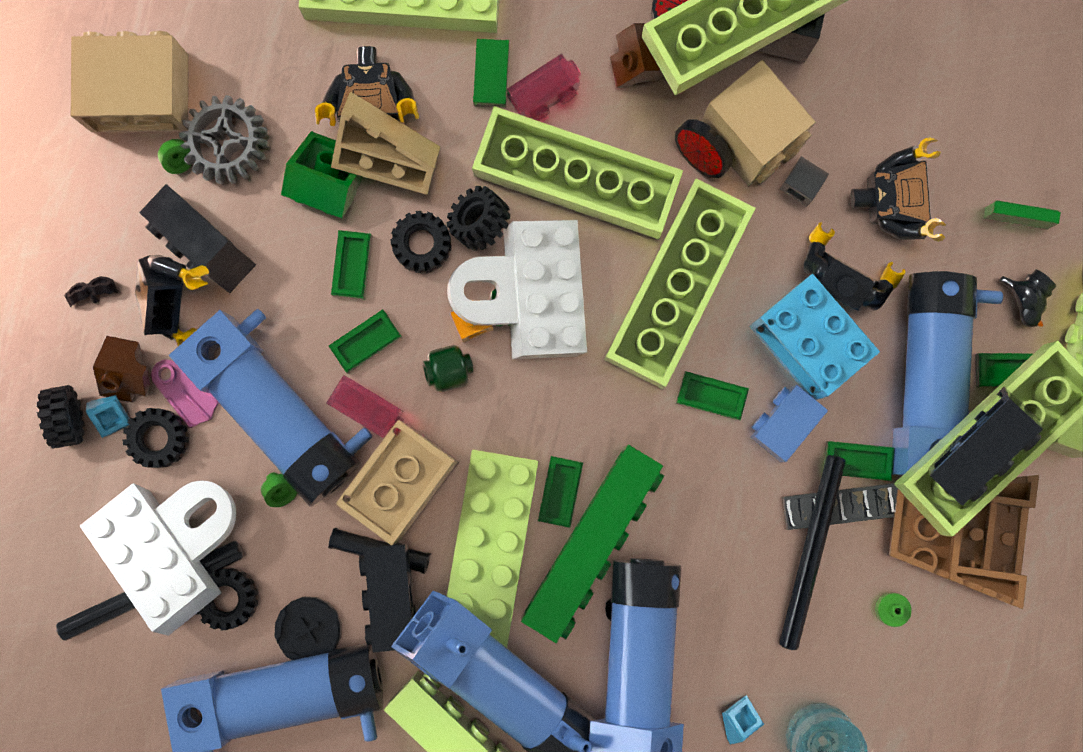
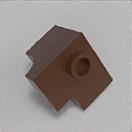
(633, 60)
(120, 369)

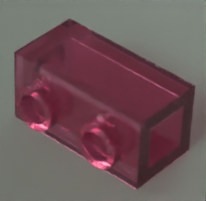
(545, 87)
(365, 407)

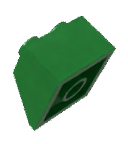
(313, 181)

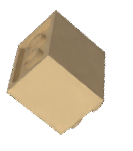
(129, 82)
(759, 123)
(397, 483)

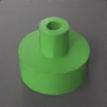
(172, 156)
(277, 490)
(886, 608)

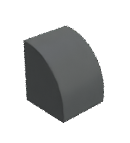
(804, 181)

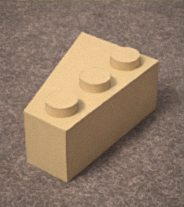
(383, 148)

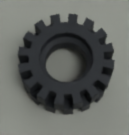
(414, 223)
(489, 225)
(60, 416)
(136, 432)
(246, 600)

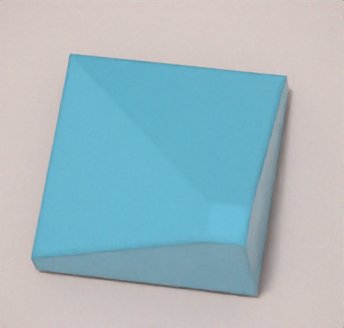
(107, 415)
(741, 721)

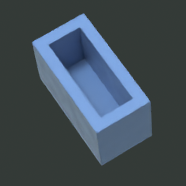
(788, 422)

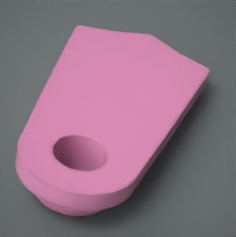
(182, 394)

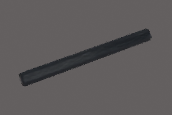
(812, 552)
(122, 604)

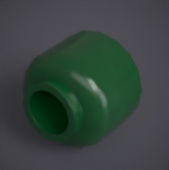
(447, 368)

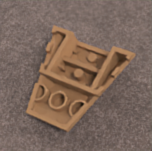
(982, 553)

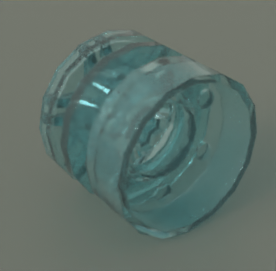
(825, 721)

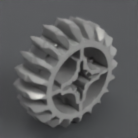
(224, 125)

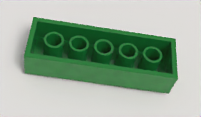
(591, 543)

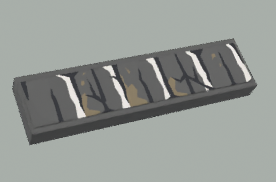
(850, 506)

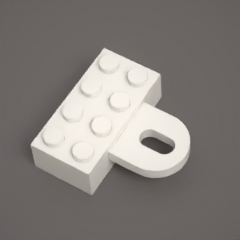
(535, 289)
(159, 553)

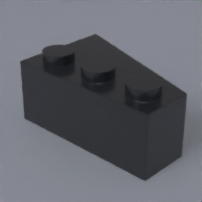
(195, 239)
(986, 448)
(387, 594)

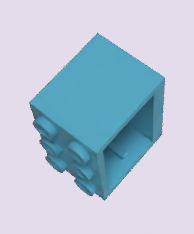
(814, 338)

